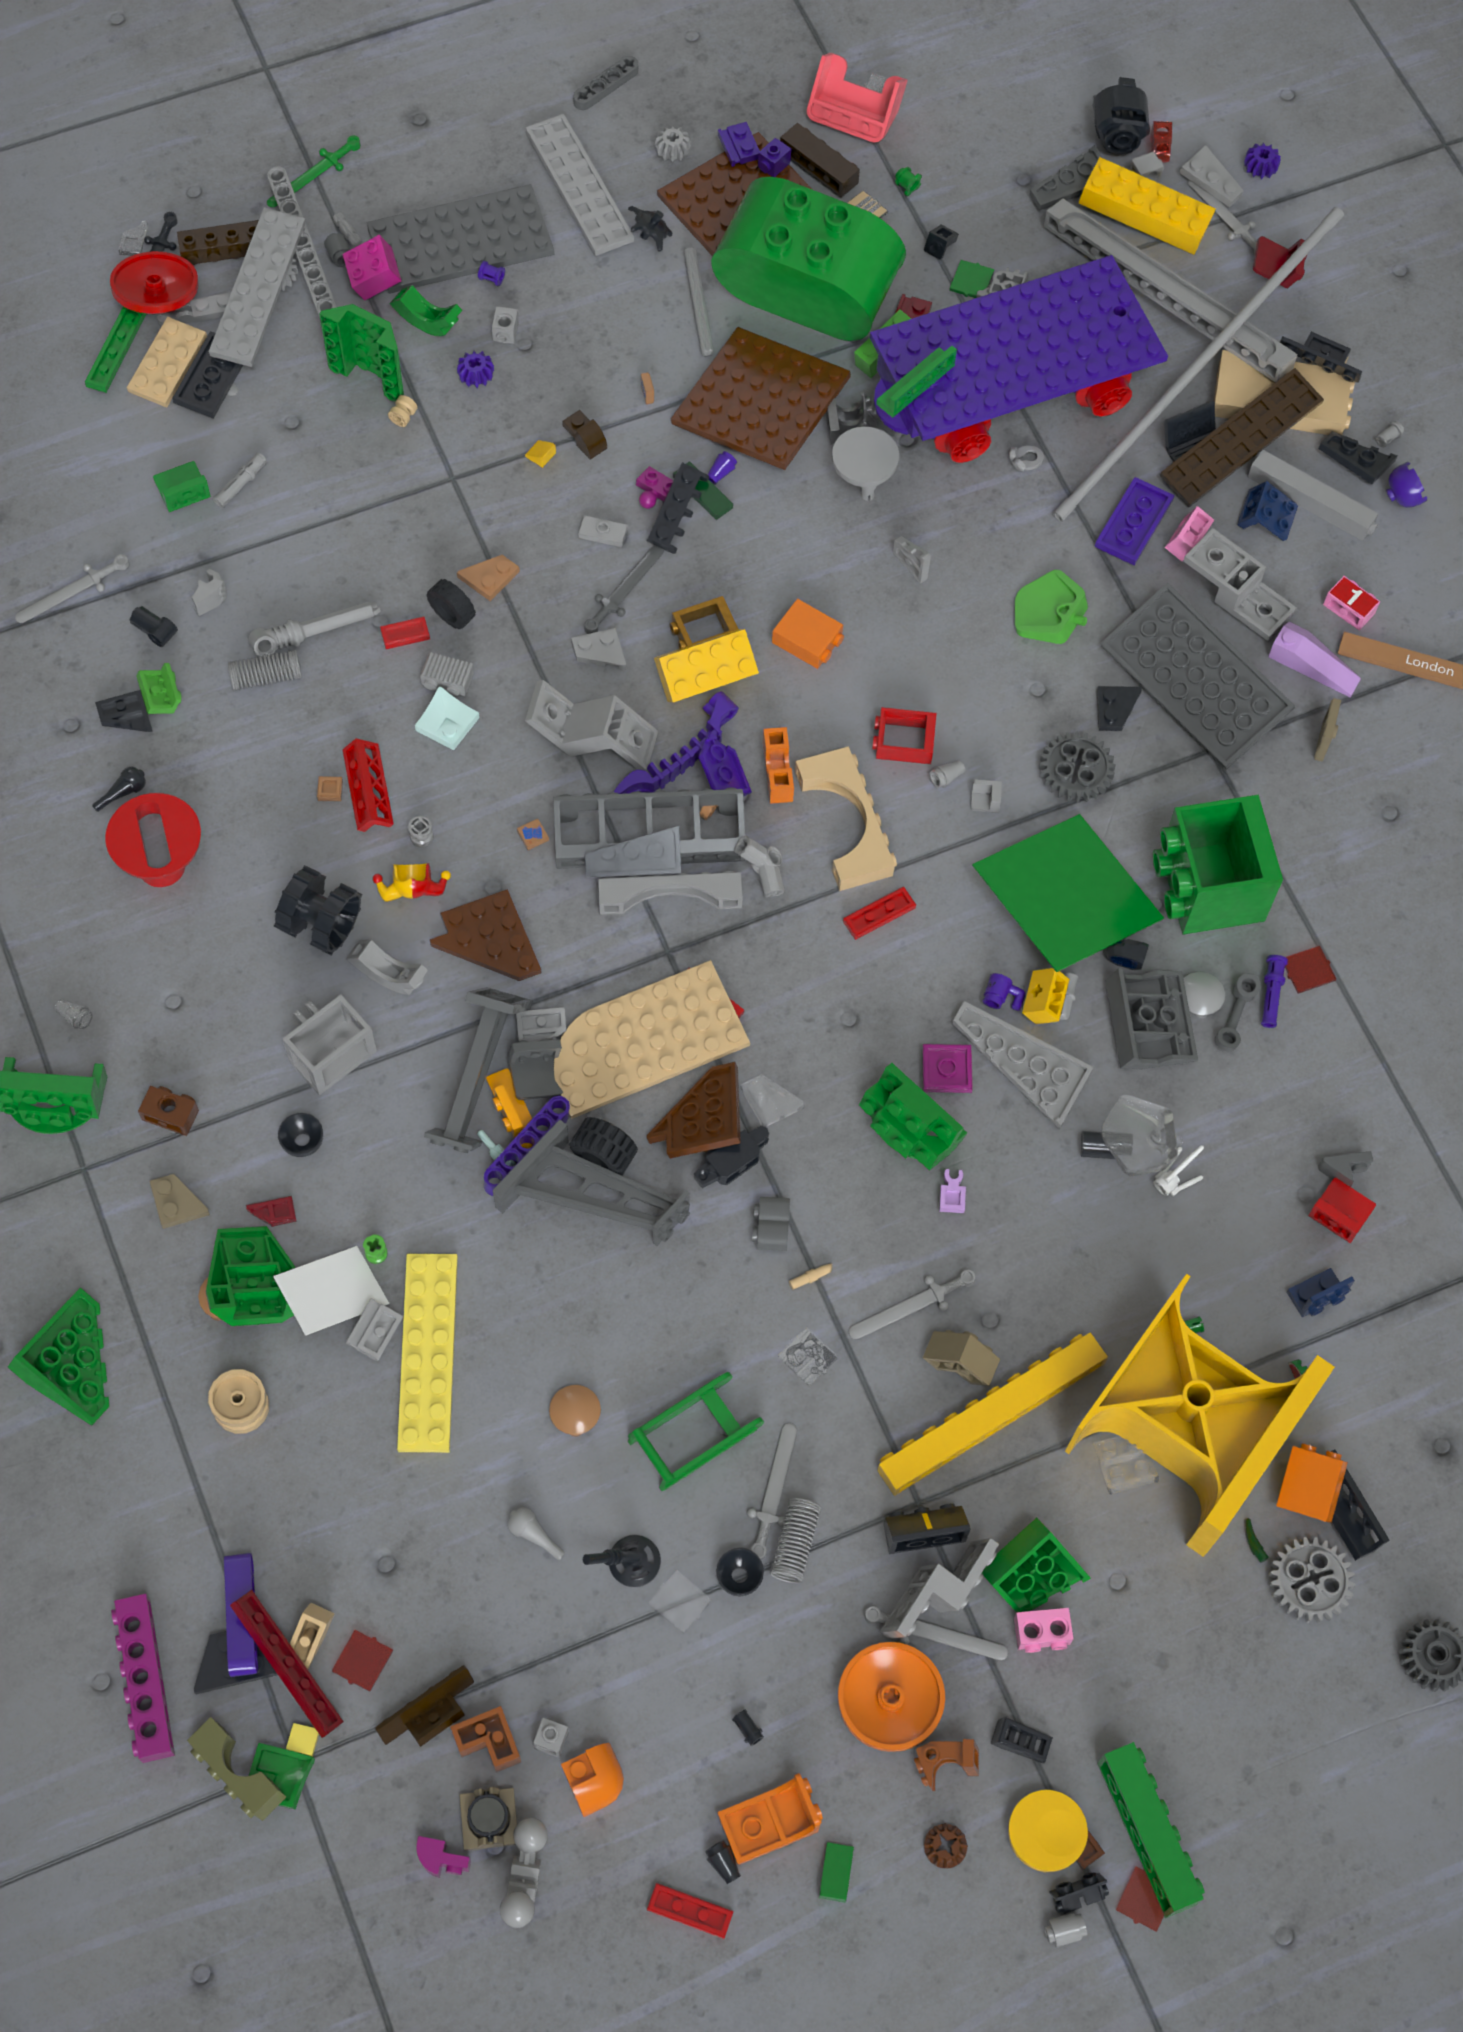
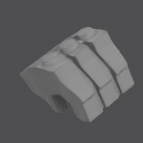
(209, 594)

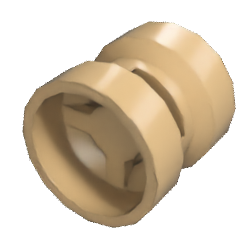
(402, 411)

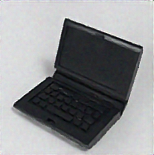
(1188, 429)

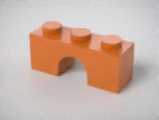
(777, 765)

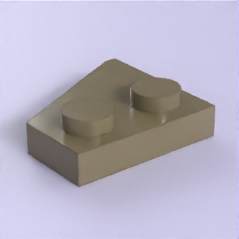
(176, 1202)

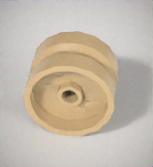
(243, 1388)

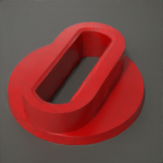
(126, 841)

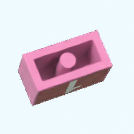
(1351, 602)

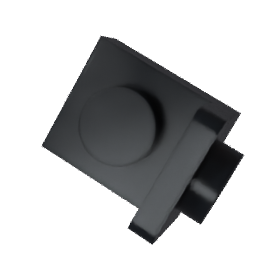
(939, 240)

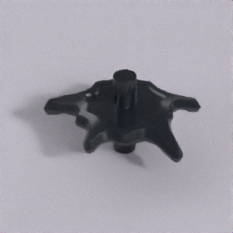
(651, 225)

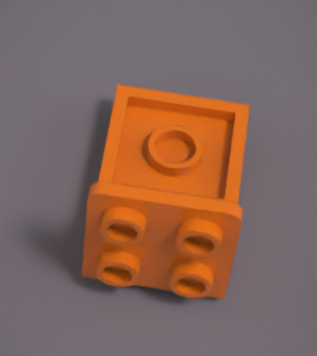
(771, 1820)

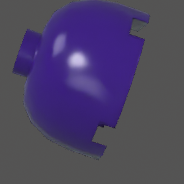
(1405, 487)

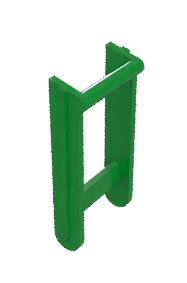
(721, 1414)

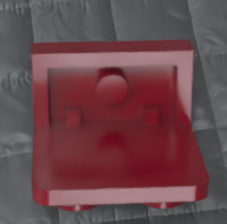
(1271, 256)

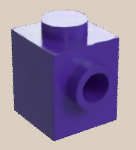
(774, 157)

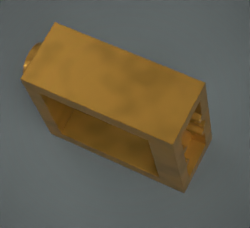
(699, 611)

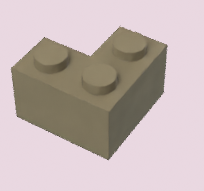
(962, 1355)

